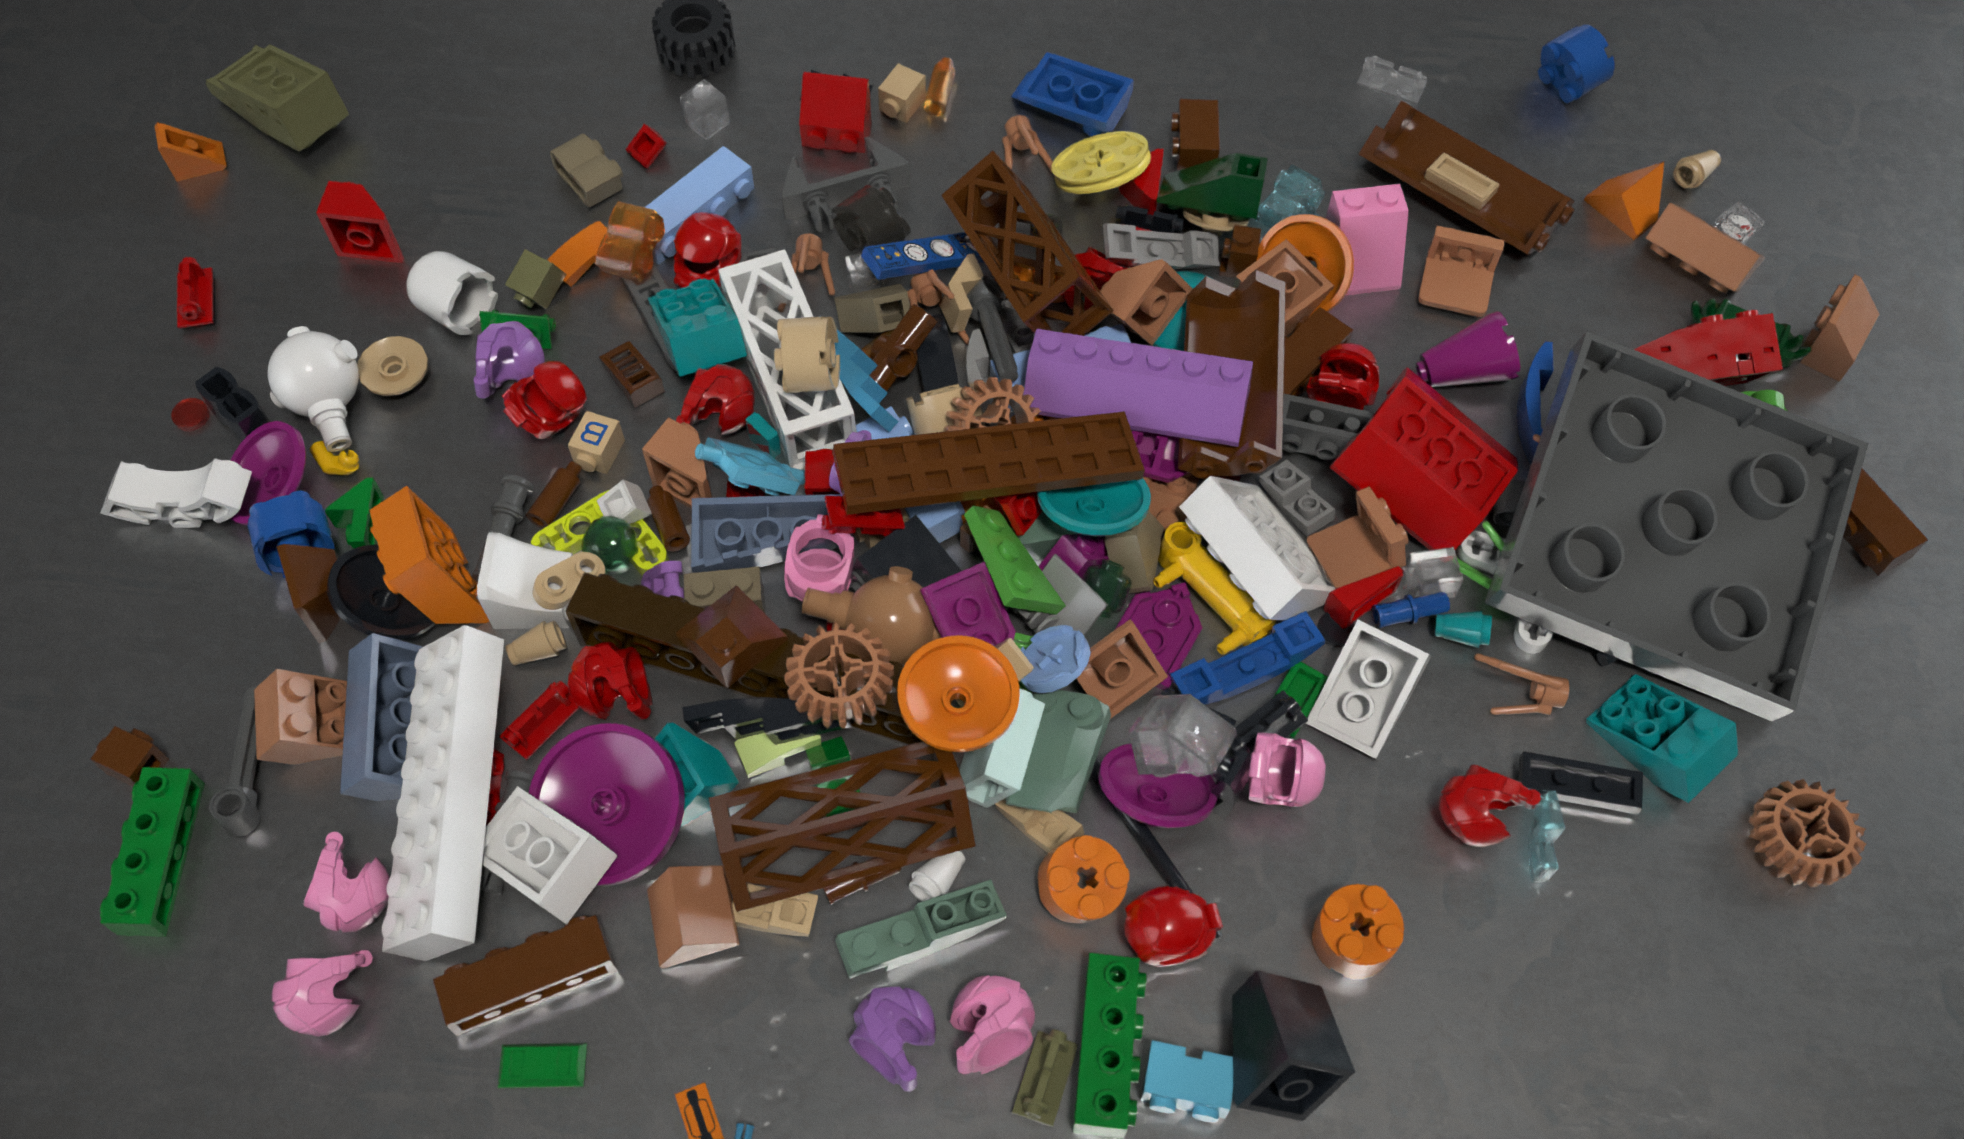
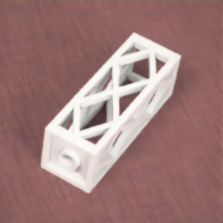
(746, 299)

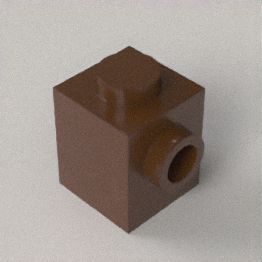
(126, 753)

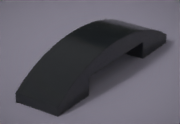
(936, 358)

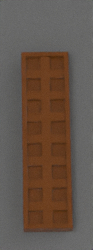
(986, 462)

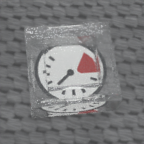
(1739, 222)

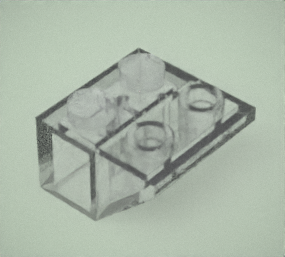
(1179, 737)

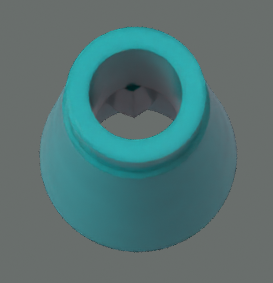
(1465, 627)

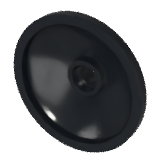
(366, 602)

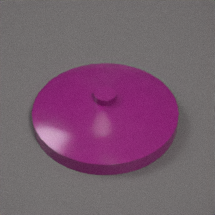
(618, 790)

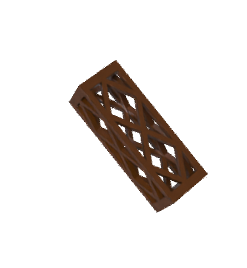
(979, 220)
(811, 828)

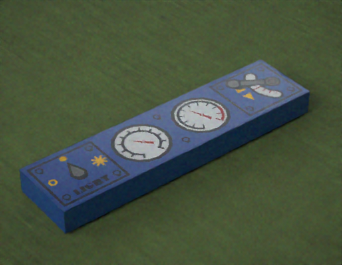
(918, 255)

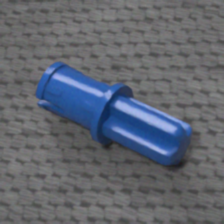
(1409, 609)

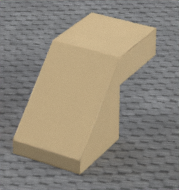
(959, 308)

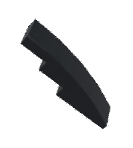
(754, 716)

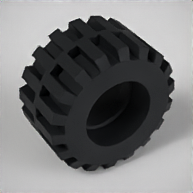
(693, 36)

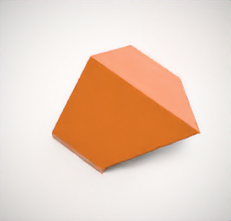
(189, 153)
(1630, 199)

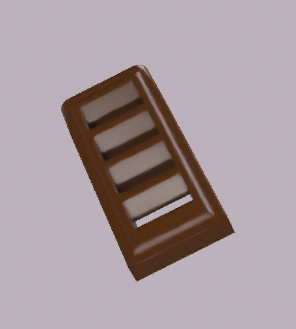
(641, 391)

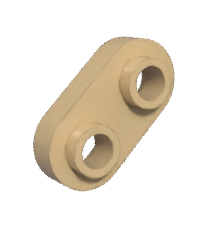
(567, 576)

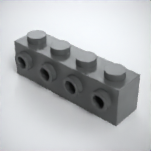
(1319, 426)

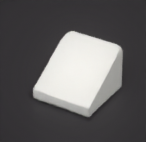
(625, 502)

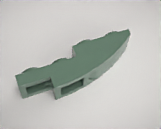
(921, 932)

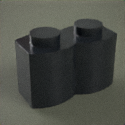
(231, 402)

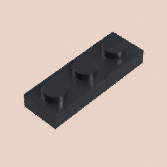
(1582, 782)

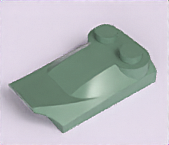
(1062, 752)

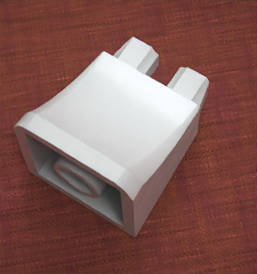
(508, 581)

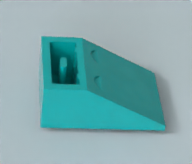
(697, 326)
(1666, 736)

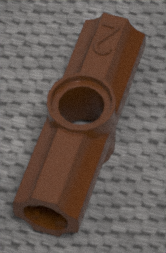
(897, 352)

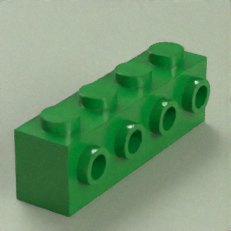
(152, 852)
(1107, 1046)

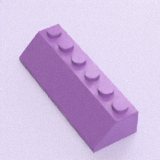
(1155, 386)

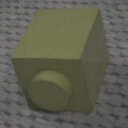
(535, 280)

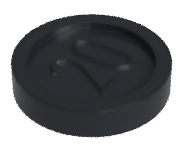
(1332, 632)

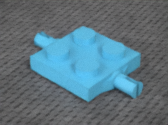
(751, 467)

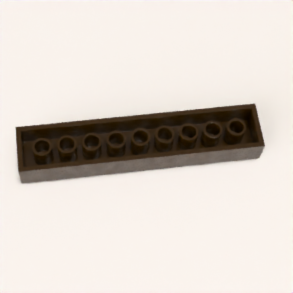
(649, 622)

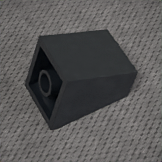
(908, 548)
(1285, 1047)

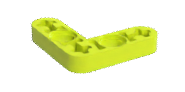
(589, 512)

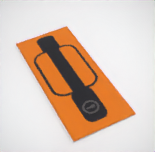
(698, 1113)

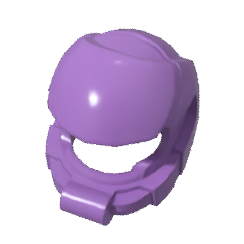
(504, 354)
(887, 1022)

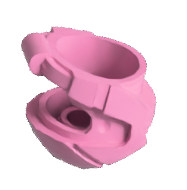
(817, 567)
(1285, 771)
(343, 901)
(306, 996)
(1000, 1019)

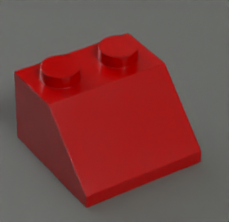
(835, 112)
(357, 224)

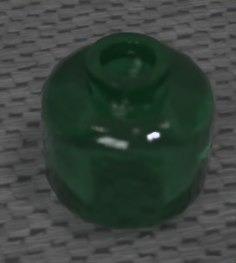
(1109, 584)

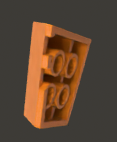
(424, 560)

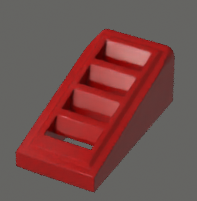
(1357, 598)

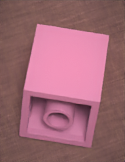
(1377, 230)

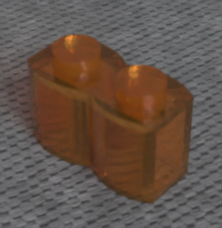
(630, 241)

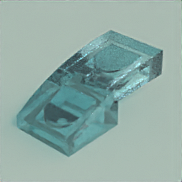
(1544, 830)

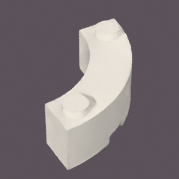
(177, 496)

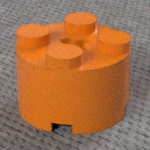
(1104, 874)
(1368, 911)

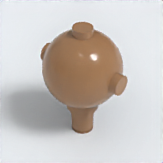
(884, 605)

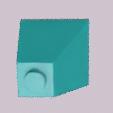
(701, 769)

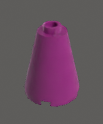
(1472, 355)

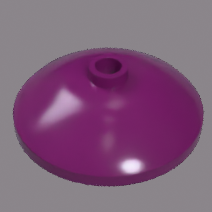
(277, 464)
(1153, 800)

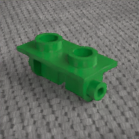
(538, 325)

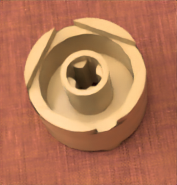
(807, 354)
(929, 413)

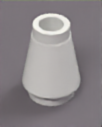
(936, 876)

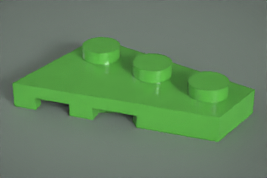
(1010, 564)

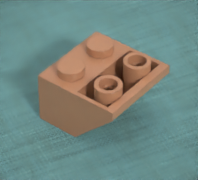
(1841, 330)
(299, 717)

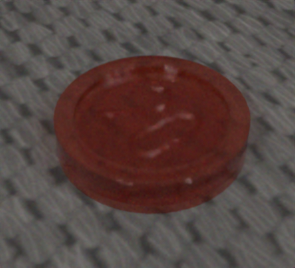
(190, 414)

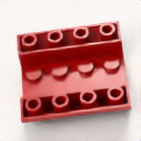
(1427, 464)

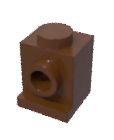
(1239, 250)

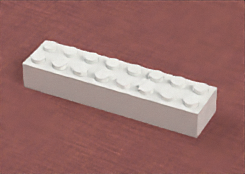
(444, 796)

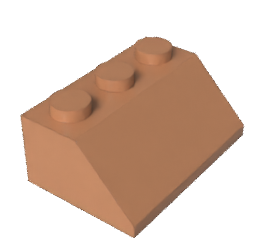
(1703, 249)

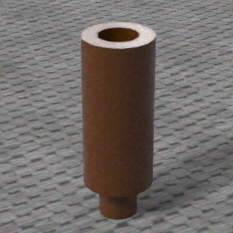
(555, 495)
(667, 519)

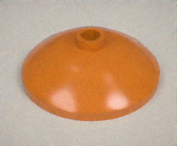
(1318, 242)
(964, 671)

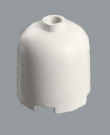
(451, 290)

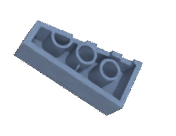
(750, 530)

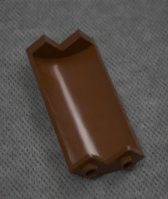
(1521, 210)
(1249, 327)

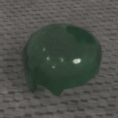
(612, 542)

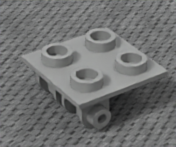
(1081, 601)

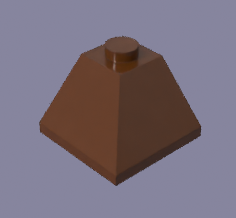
(306, 577)
(731, 636)

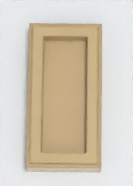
(1461, 181)

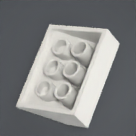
(1257, 547)

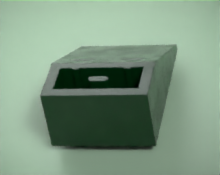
(1217, 186)

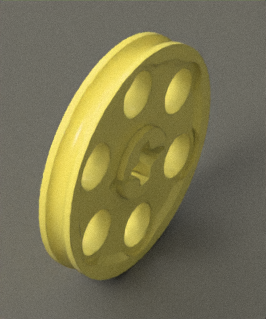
(1101, 162)

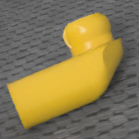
(334, 464)

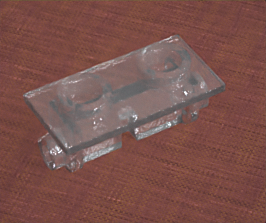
(1401, 84)

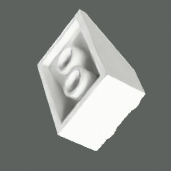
(1368, 689)
(544, 854)

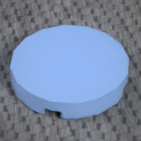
(1057, 658)

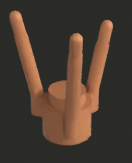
(1022, 137)
(807, 256)
(928, 290)
(1545, 689)

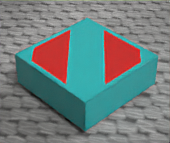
(763, 434)

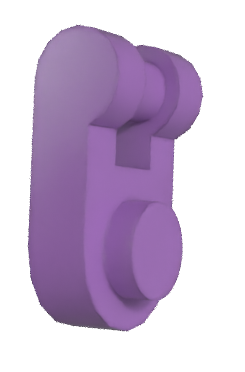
(664, 579)

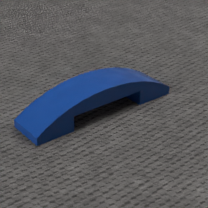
(1529, 399)
(1251, 664)

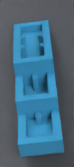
(854, 374)

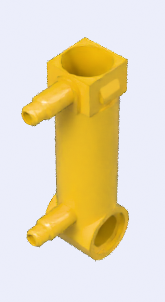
(1212, 584)

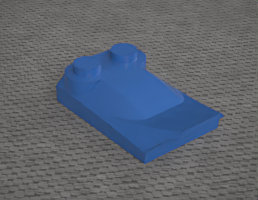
(1077, 93)

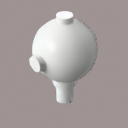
(316, 380)

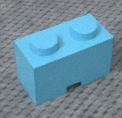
(1188, 1082)

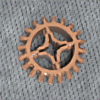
(998, 411)
(804, 677)
(1829, 833)

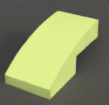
(760, 754)

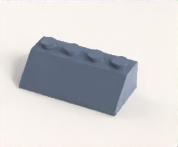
(377, 717)

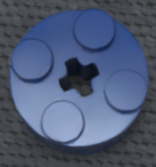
(1576, 62)
(286, 520)

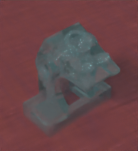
(1294, 194)

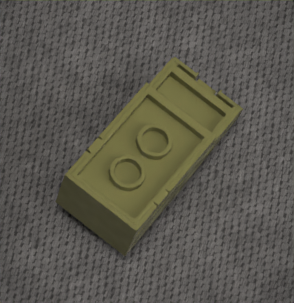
(280, 96)

